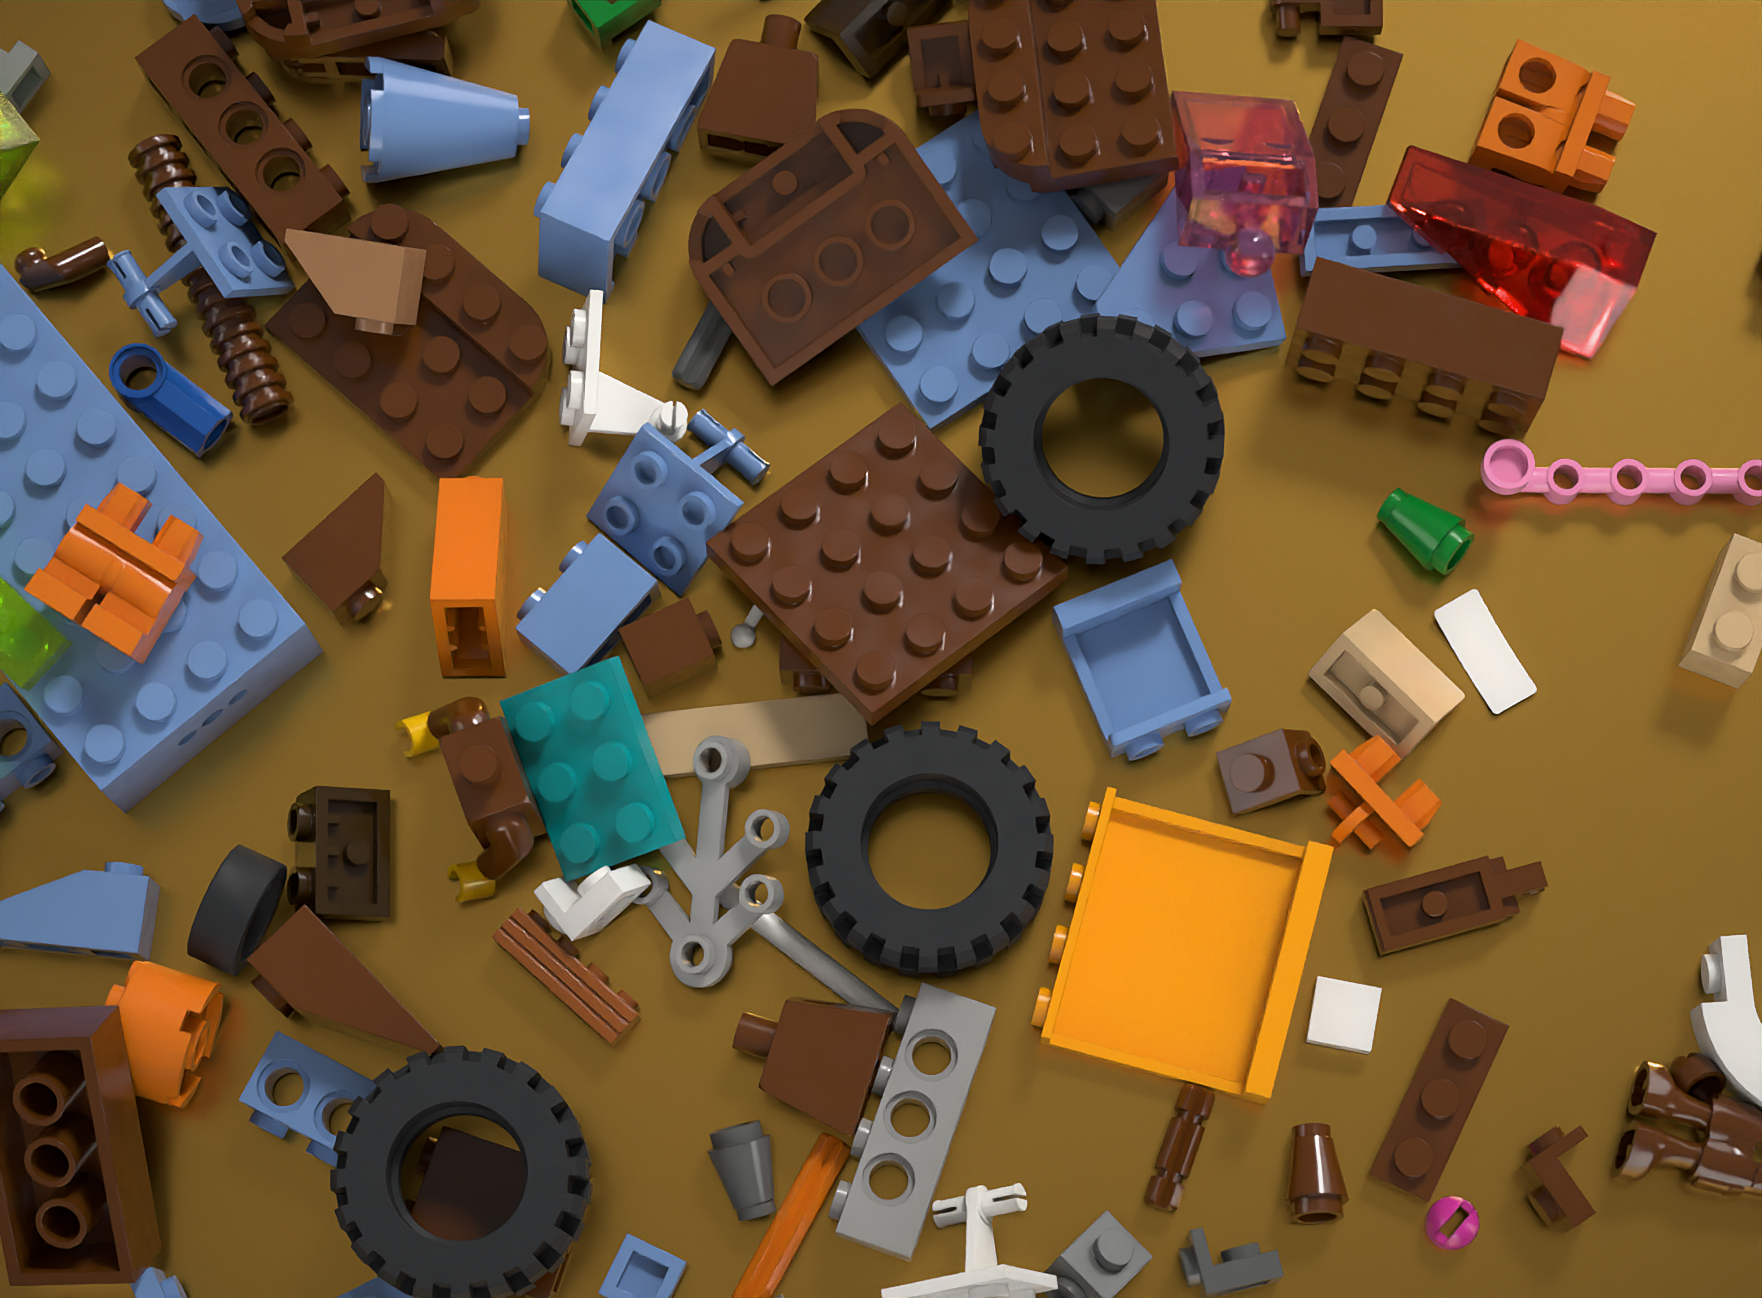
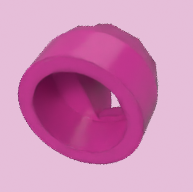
(1441, 1213)

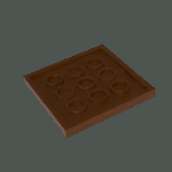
(885, 562)

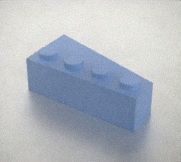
(621, 158)

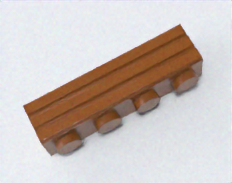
(566, 977)

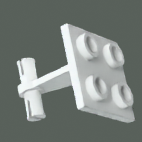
(598, 401)
(982, 1273)

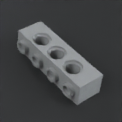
(963, 1030)

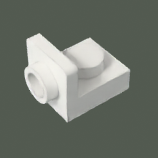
(593, 903)

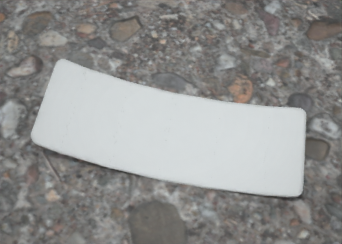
(1484, 652)

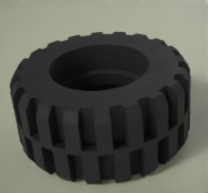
(1102, 525)
(947, 765)
(398, 1113)

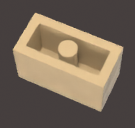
(1729, 619)

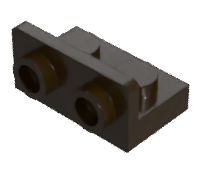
(341, 853)

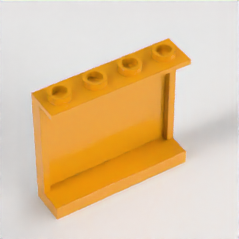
(1182, 948)

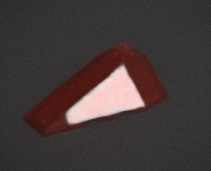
(1526, 244)

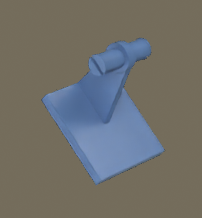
(219, 238)
(669, 505)

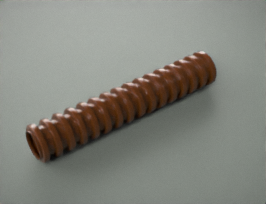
(226, 319)

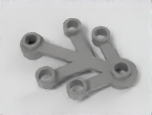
(712, 872)

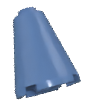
(433, 122)

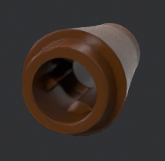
(1314, 1176)

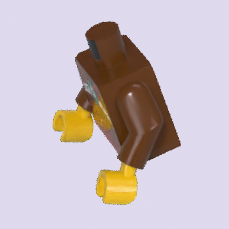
(488, 785)

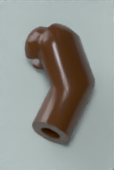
(65, 267)

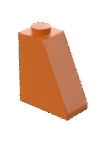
(470, 576)

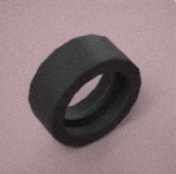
(236, 910)

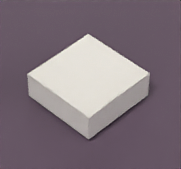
(1343, 1015)

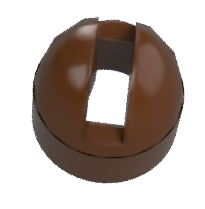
(1697, 1075)

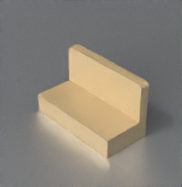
(1386, 683)

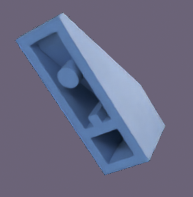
(85, 914)

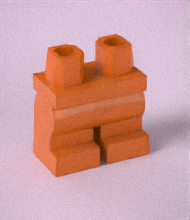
(1543, 121)
(115, 579)

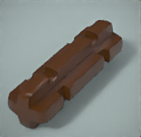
(1179, 1147)

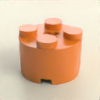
(167, 1029)

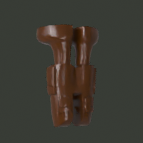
(1725, 1127)

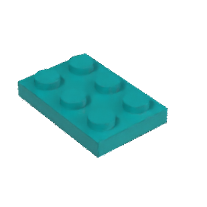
(592, 769)

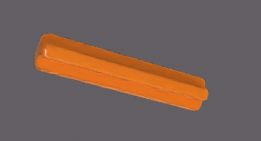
(794, 1218)

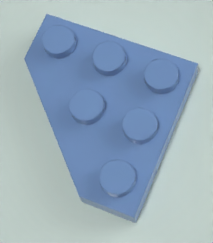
(1192, 293)

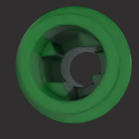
(1427, 531)

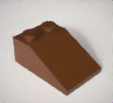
(320, 978)

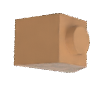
(362, 277)

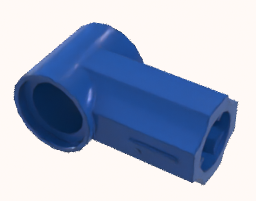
(171, 400)

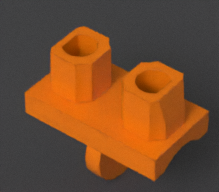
(1362, 772)

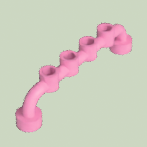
(1511, 469)

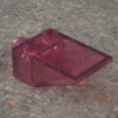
(1243, 178)

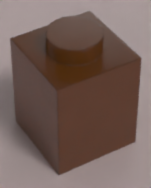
(671, 646)

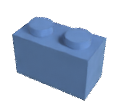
(582, 611)

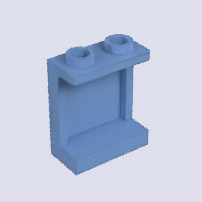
(1141, 662)

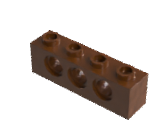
(177, 70)

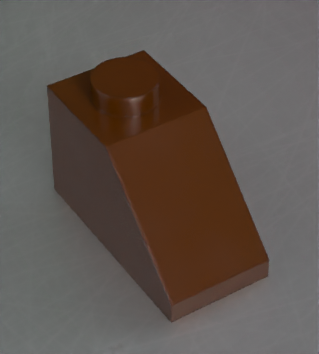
(348, 553)

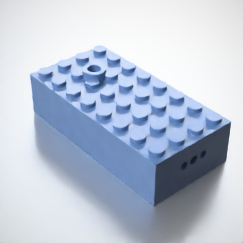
(232, 630)

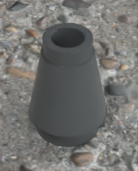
(745, 1168)

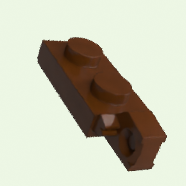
(1448, 901)

